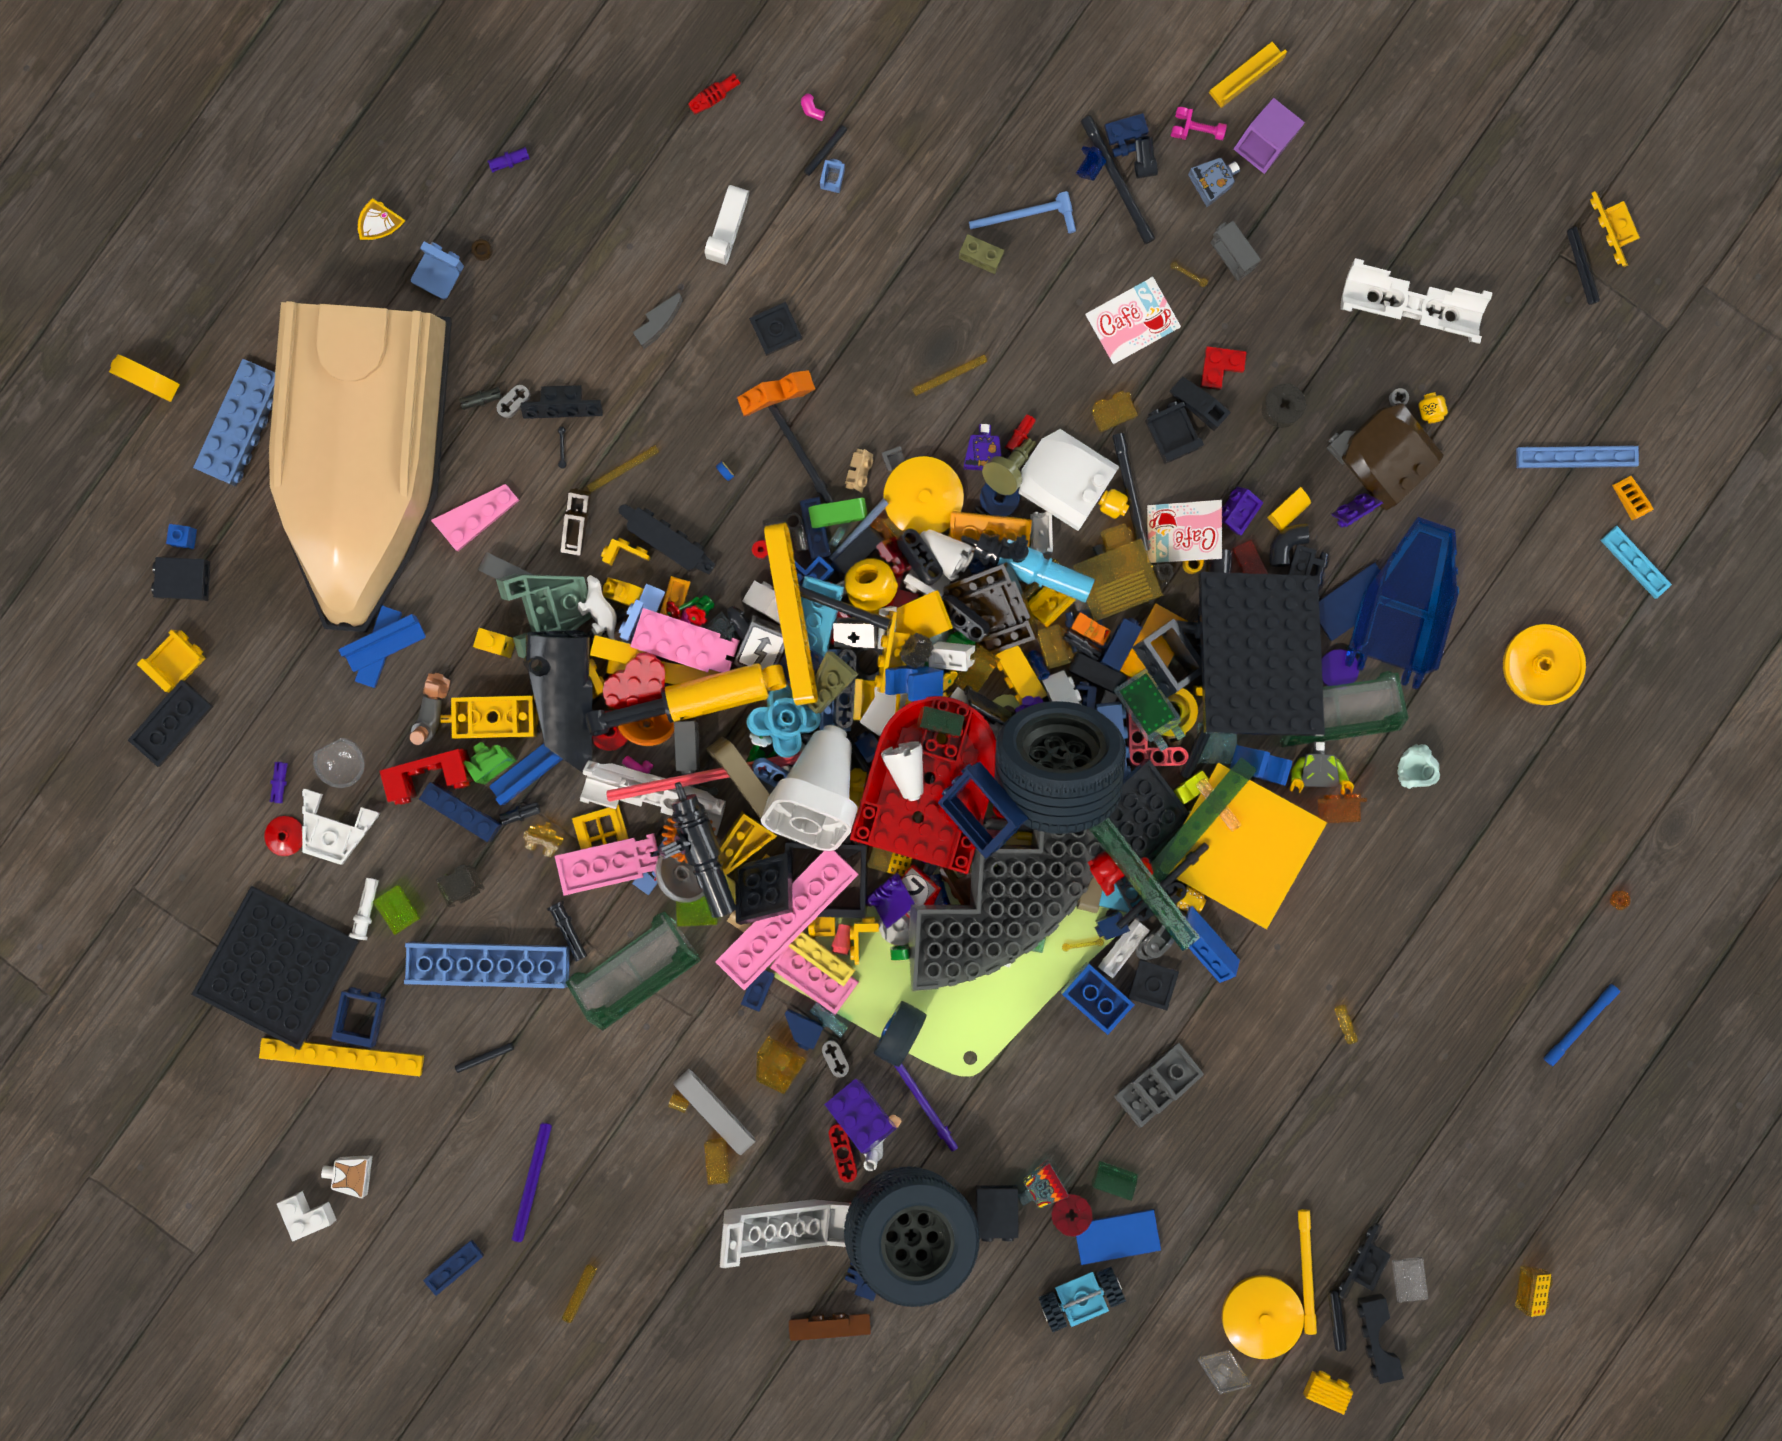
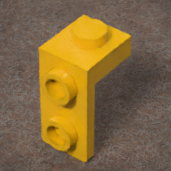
(610, 552)

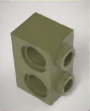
(981, 254)

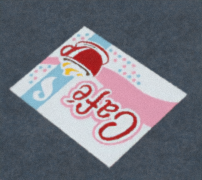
(1133, 320)
(1185, 531)

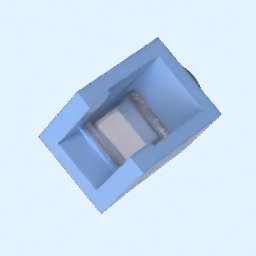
(832, 175)

